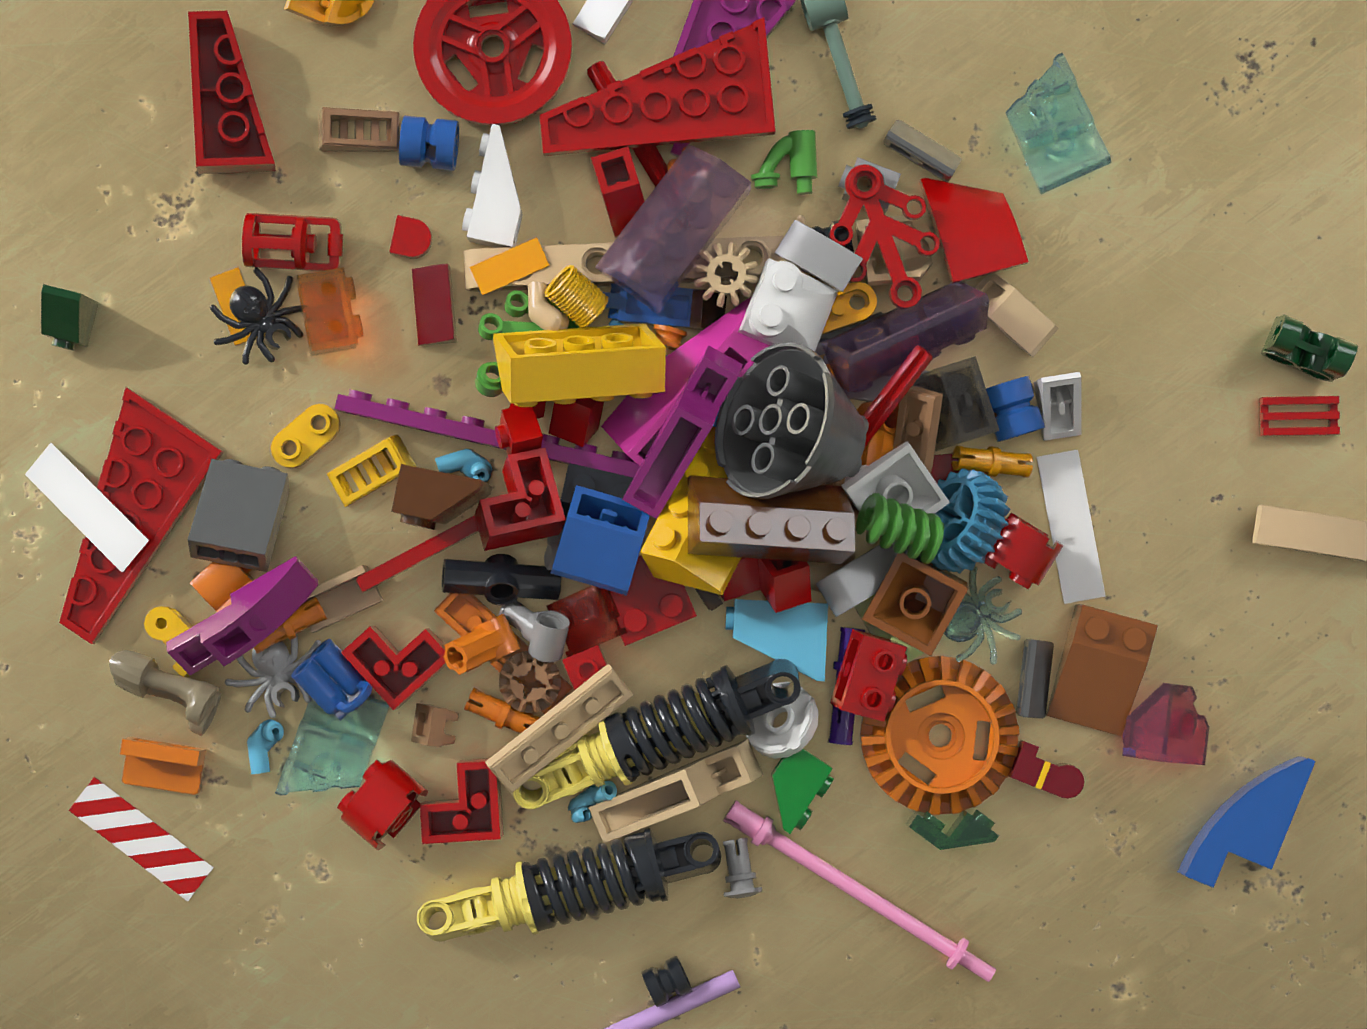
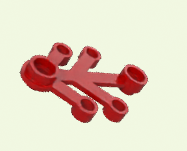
(882, 228)

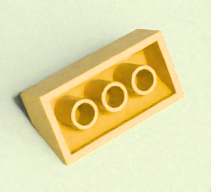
(580, 364)
(668, 541)

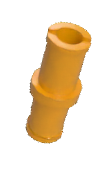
(992, 461)

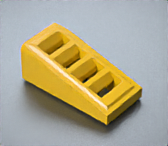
(397, 451)

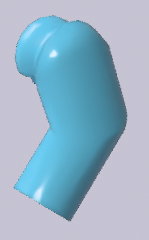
(466, 462)
(260, 742)
(593, 795)

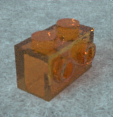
(328, 311)

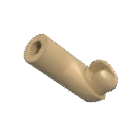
(541, 311)

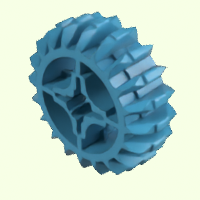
(970, 519)

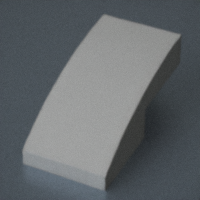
(818, 255)

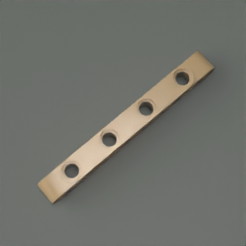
(579, 254)

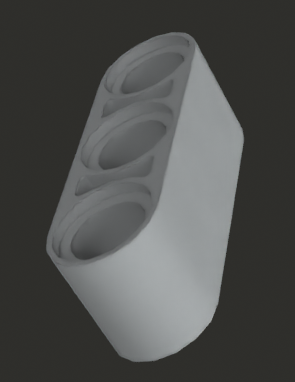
(856, 579)

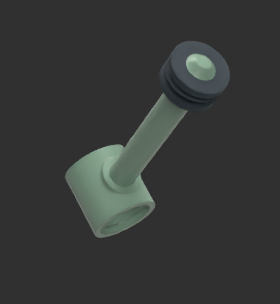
(826, 16)

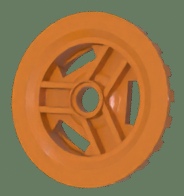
(959, 779)

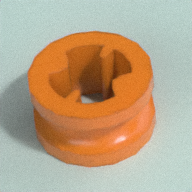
(669, 336)

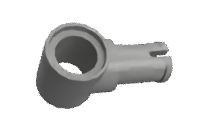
(542, 629)

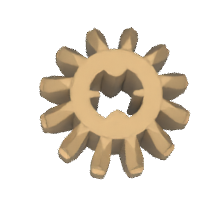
(737, 267)

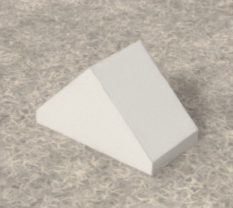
(1059, 405)

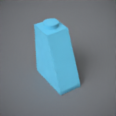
(791, 634)

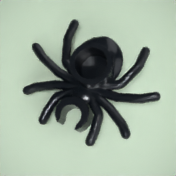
(258, 317)

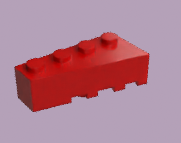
(224, 107)

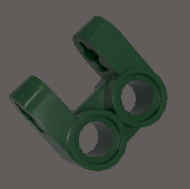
(1308, 350)

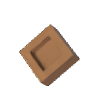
(430, 724)

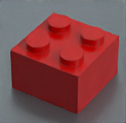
(651, 605)

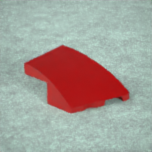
(973, 229)

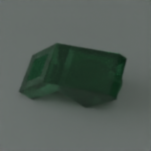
(965, 831)

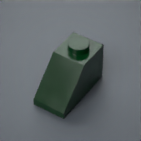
(66, 317)

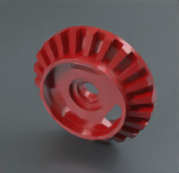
(500, 97)

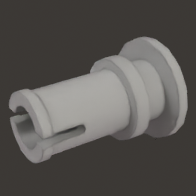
(739, 870)

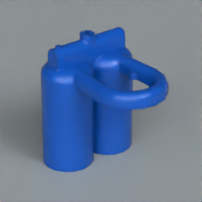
(332, 680)

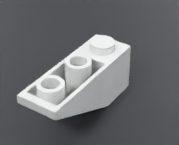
(496, 207)

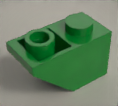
(796, 784)

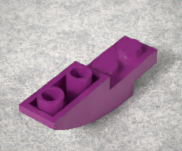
(251, 617)

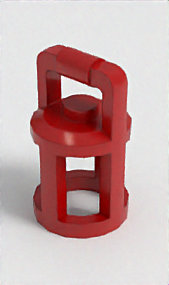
(300, 242)

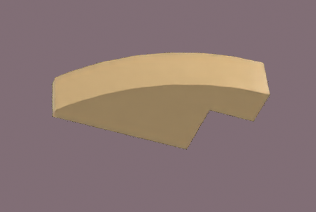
(676, 791)

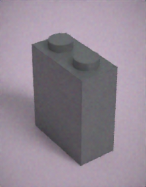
(239, 514)

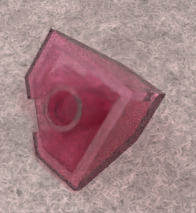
(1167, 728)

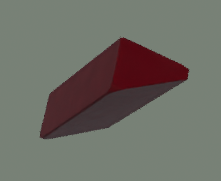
(434, 305)

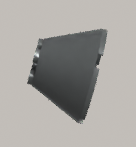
(788, 425)

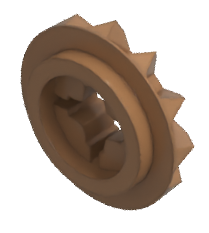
(538, 698)

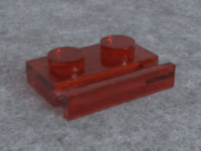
(591, 618)

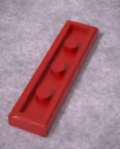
(417, 554)

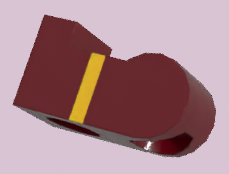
(1058, 779)

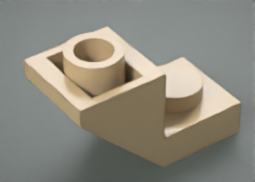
(1016, 315)

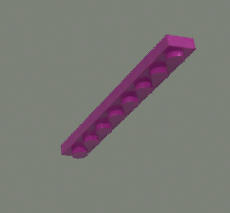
(473, 431)

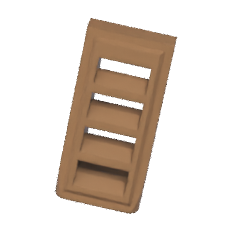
(344, 115)

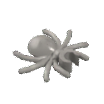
(275, 671)

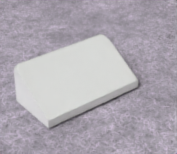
(601, 17)

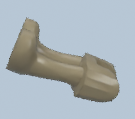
(141, 676)

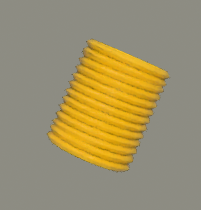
(576, 296)

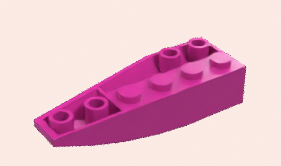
(639, 420)

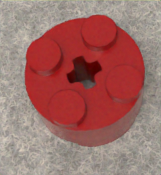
(1023, 552)
(382, 803)

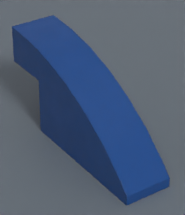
(1249, 822)

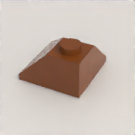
(916, 602)

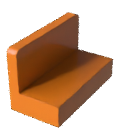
(162, 765)

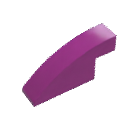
(683, 432)

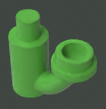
(803, 162)

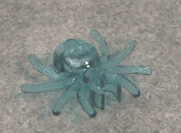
(977, 617)

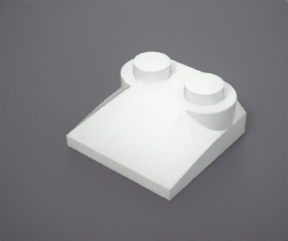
(787, 306)
(899, 477)

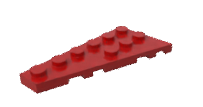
(689, 98)
(150, 479)

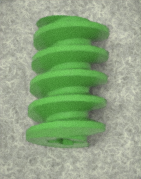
(900, 526)

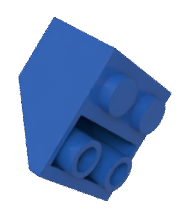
(600, 540)

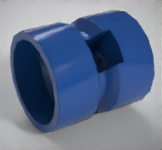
(429, 143)
(1013, 408)

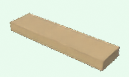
(559, 728)

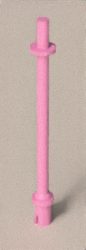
(764, 832)

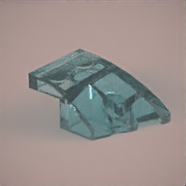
(1056, 129)
(330, 750)

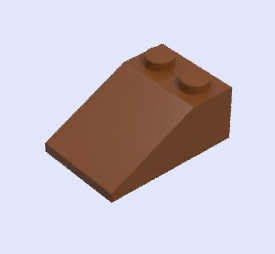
(1101, 669)

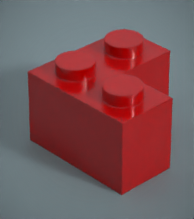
(528, 510)
(780, 581)
(395, 673)
(473, 815)

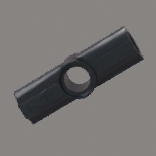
(500, 579)

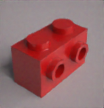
(869, 675)

